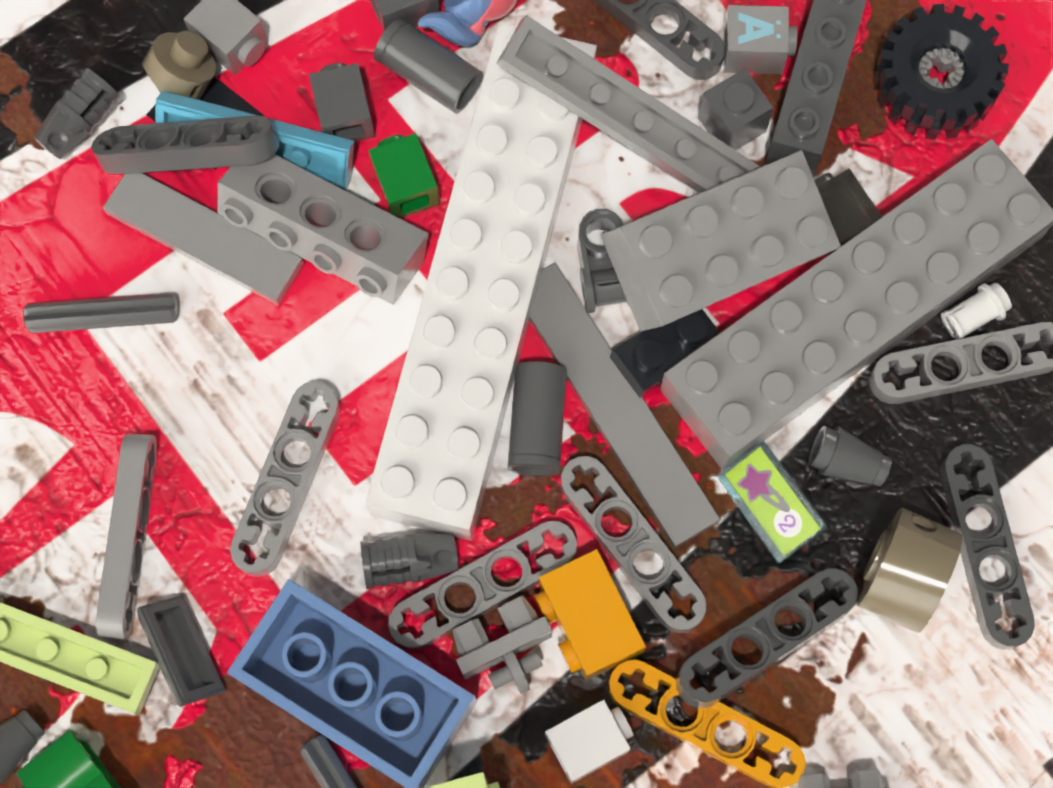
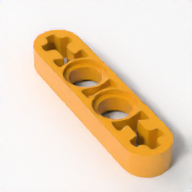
(702, 731)

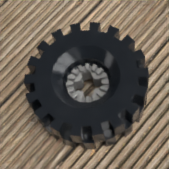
(952, 46)

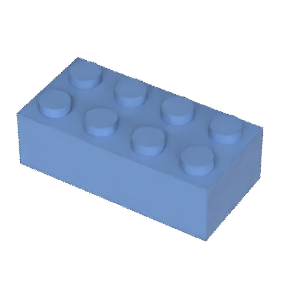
(353, 686)

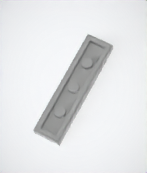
(203, 236)

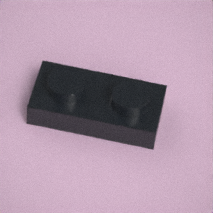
(657, 350)

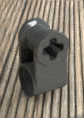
(597, 275)

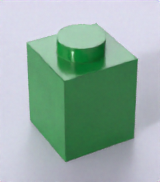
(404, 175)

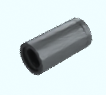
(428, 65)
(537, 419)

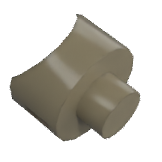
(180, 64)

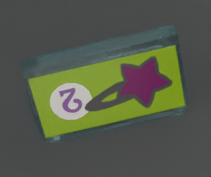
(772, 502)

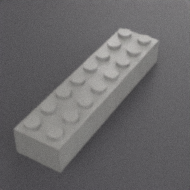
(856, 304)

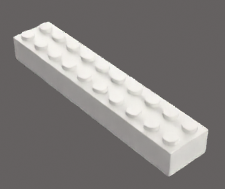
(475, 305)

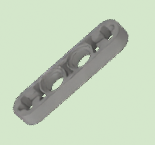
(971, 368)
(280, 476)
(126, 536)
(637, 540)
(478, 577)

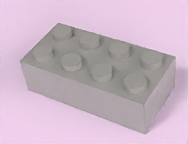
(720, 241)

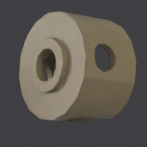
(909, 570)

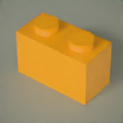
(590, 616)

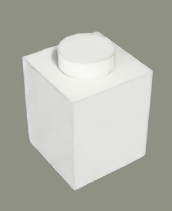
(590, 740)

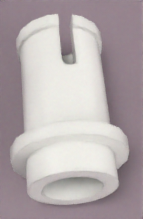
(987, 304)

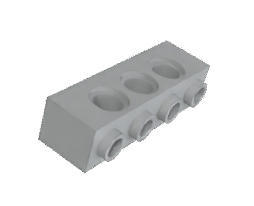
(323, 225)

